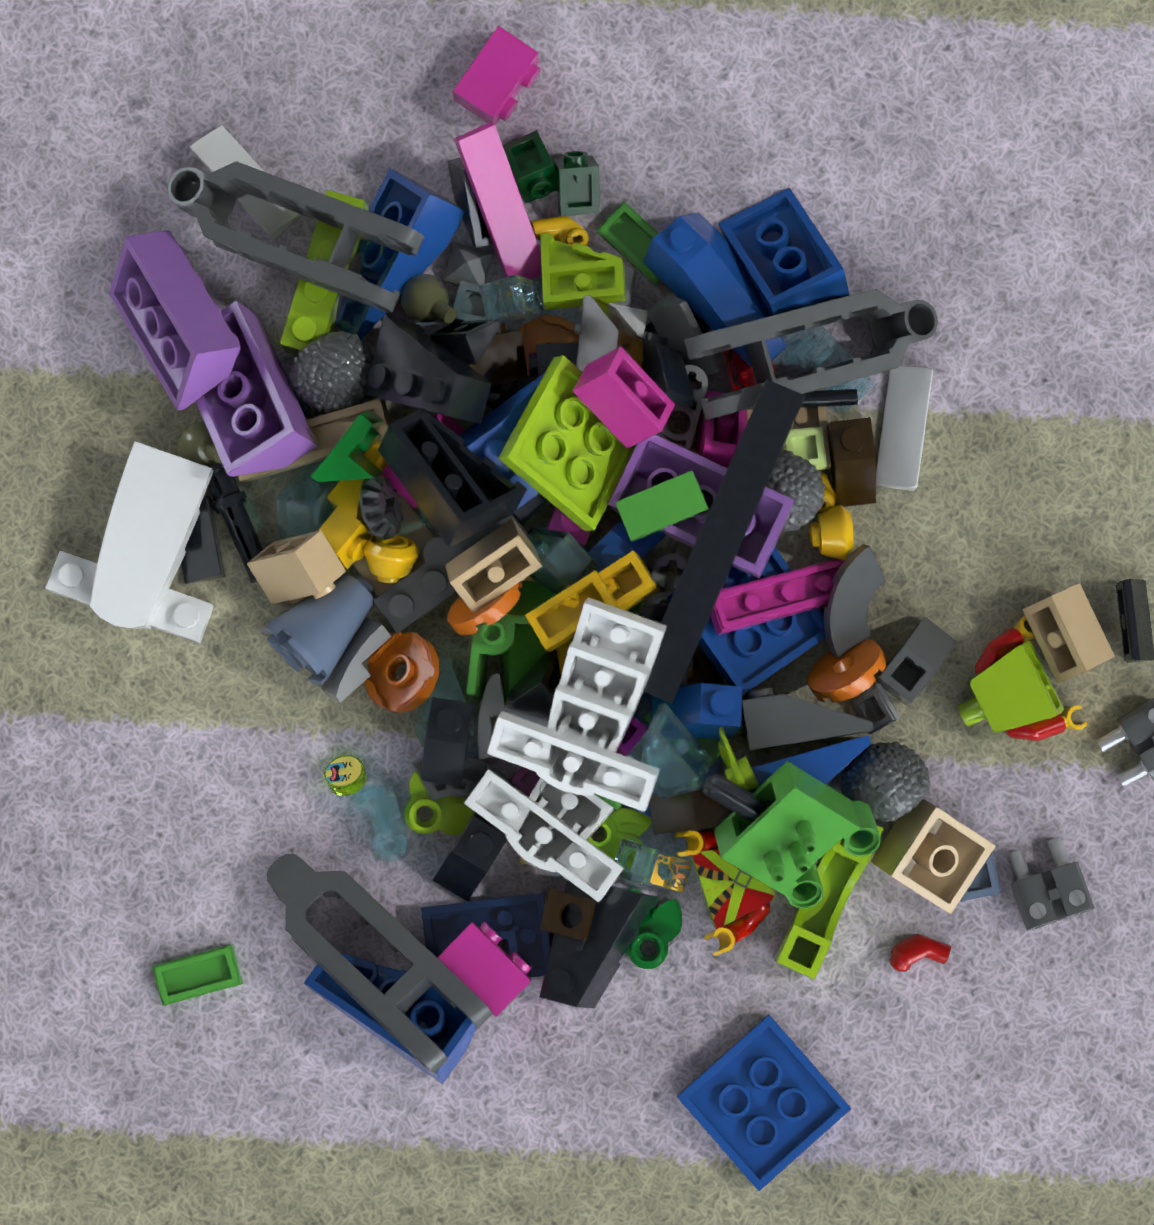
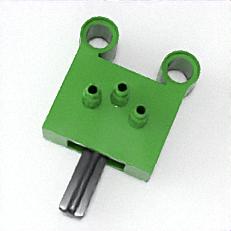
(788, 828)

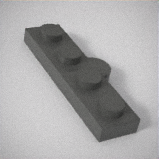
(428, 583)

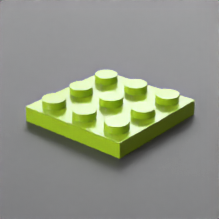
(566, 448)

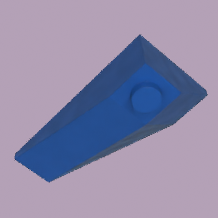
(414, 207)
(706, 273)
(430, 1013)

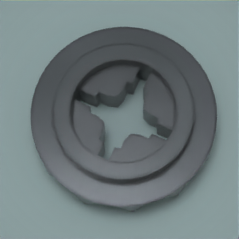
(380, 507)

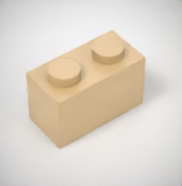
(493, 565)
(297, 568)
(1068, 633)

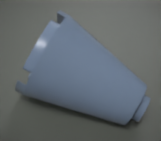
(321, 629)

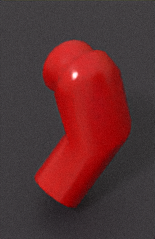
(914, 949)

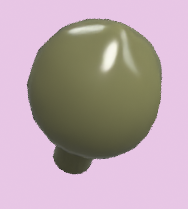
(426, 300)
(197, 445)

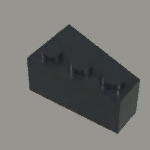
(423, 374)
(446, 478)
(583, 969)

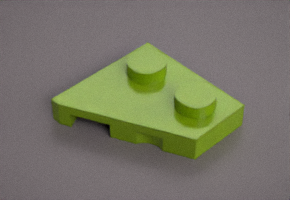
(579, 272)

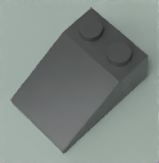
(786, 720)

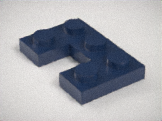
(510, 917)

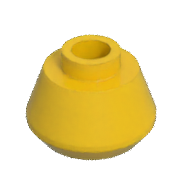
(833, 533)
(391, 557)

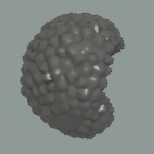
(332, 372)
(800, 482)
(886, 779)

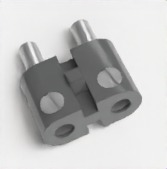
(1139, 729)
(1050, 894)

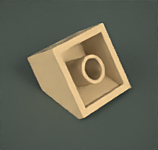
(933, 855)

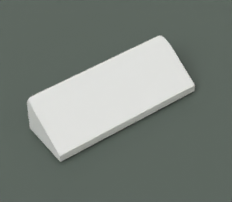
(220, 150)
(903, 427)

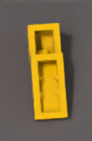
(345, 526)
(618, 585)

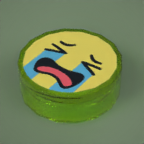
(345, 775)

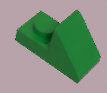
(345, 460)

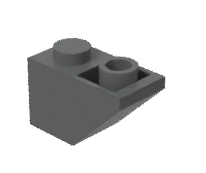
(916, 661)

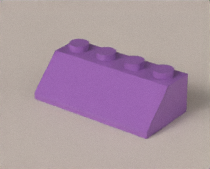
(172, 317)
(254, 409)
(661, 460)

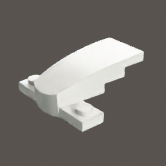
(143, 549)
(591, 711)
(552, 828)

